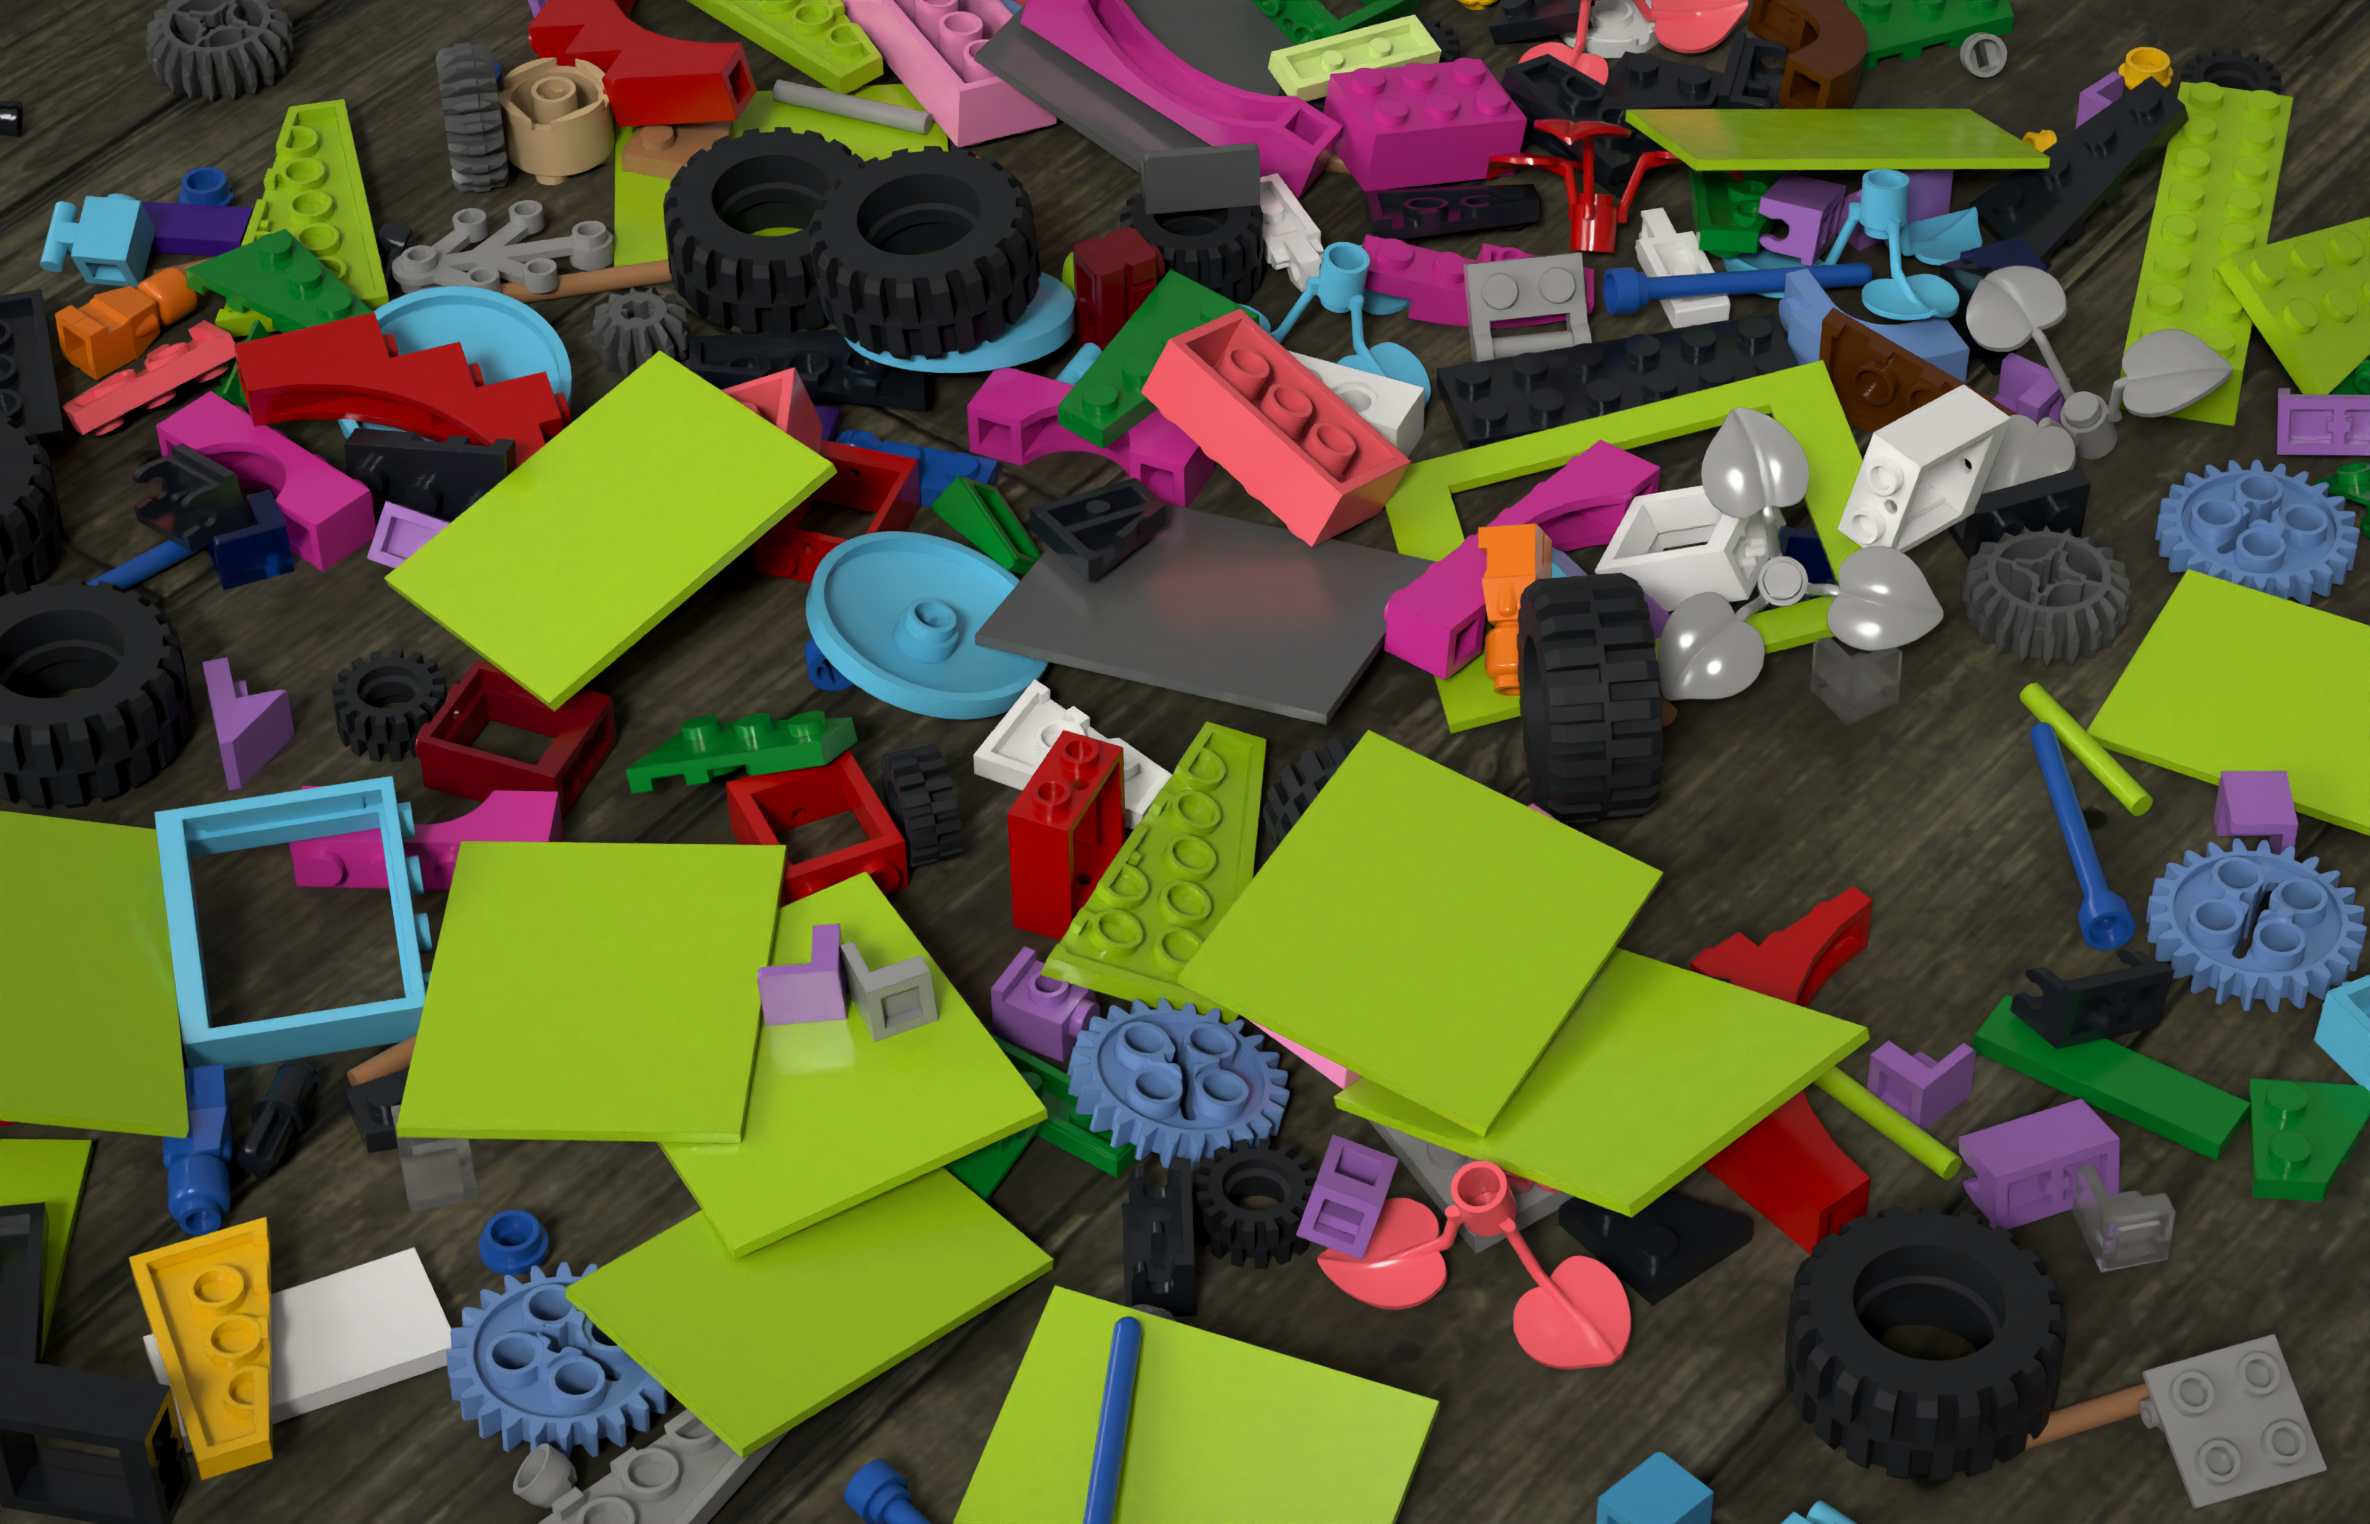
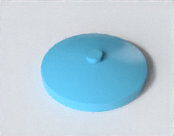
(492, 329)
(1039, 331)
(904, 619)

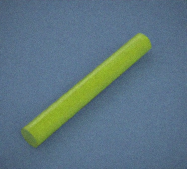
(2086, 749)
(1890, 1122)

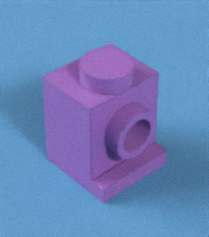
(1039, 1009)
(1347, 1197)

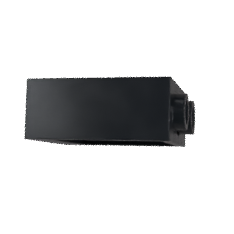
(96, 1411)

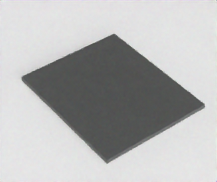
(1214, 36)
(1215, 614)

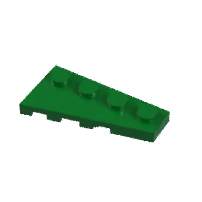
(1109, 394)

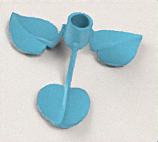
(1884, 217)
(1342, 290)

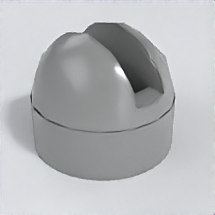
(1992, 51)
(544, 1476)

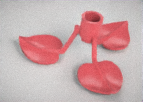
(1679, 25)
(1564, 1323)

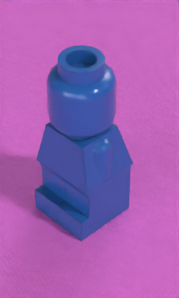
(200, 1163)

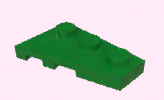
(1910, 25)
(1728, 209)
(279, 281)
(761, 744)

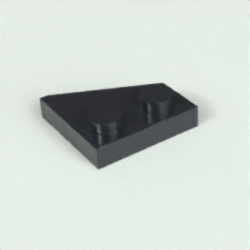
(1099, 525)

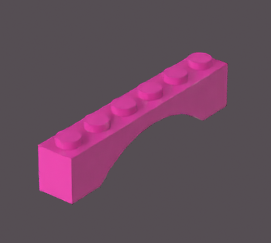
(1113, 42)
(1443, 612)

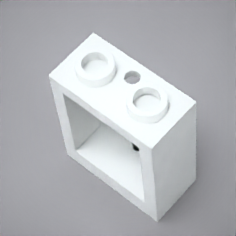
(1917, 471)
(1686, 517)

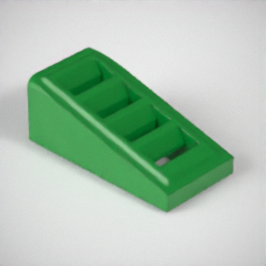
(987, 522)

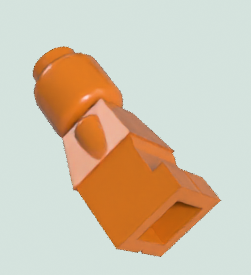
(123, 322)
(1514, 561)

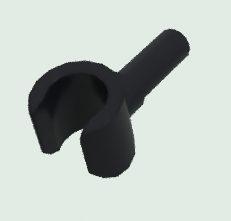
(392, 242)

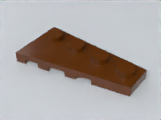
(1878, 377)

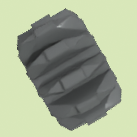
(637, 327)

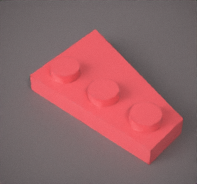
(167, 367)

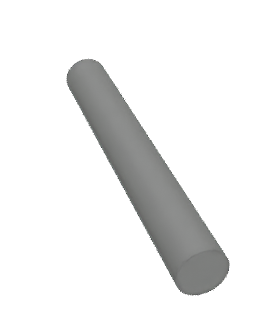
(852, 107)

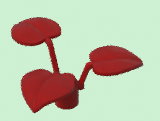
(1591, 214)

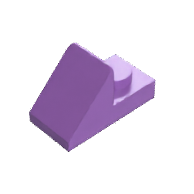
(246, 726)

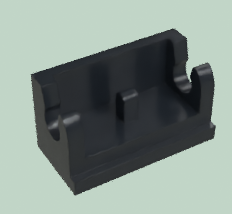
(1747, 80)
(195, 500)
(2096, 1004)
(1160, 1242)

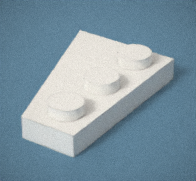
(1031, 729)

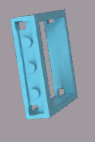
(280, 820)

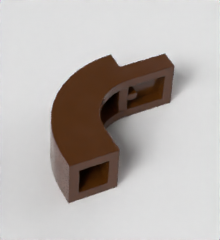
(1824, 46)

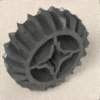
(219, 46)
(472, 117)
(2046, 595)

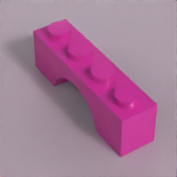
(1018, 422)
(320, 505)
(359, 857)

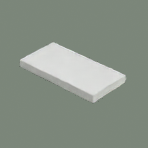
(348, 1335)

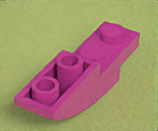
(1437, 283)

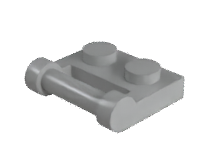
(1525, 290)

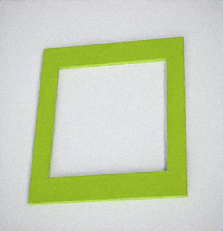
(1797, 398)

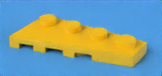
(215, 1340)

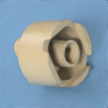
(556, 119)

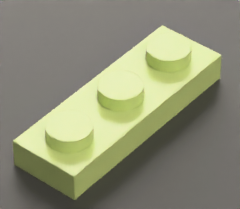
(1307, 67)

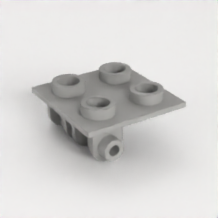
(2232, 1421)

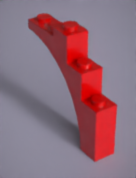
(646, 73)
(357, 375)
(1788, 1159)

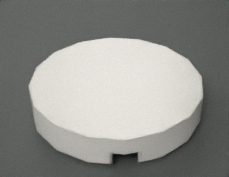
(1616, 30)

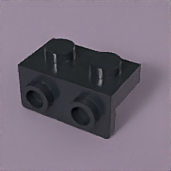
(2051, 500)

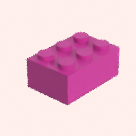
(1422, 123)

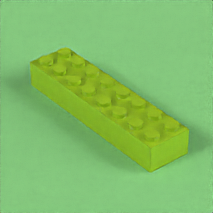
(2210, 204)

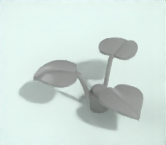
(2161, 372)
(1880, 591)

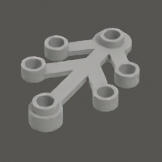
(500, 256)

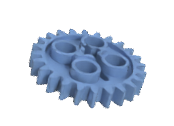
(2259, 530)
(2299, 943)
(1133, 1088)
(546, 1370)

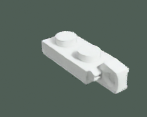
(1289, 233)
(1671, 254)

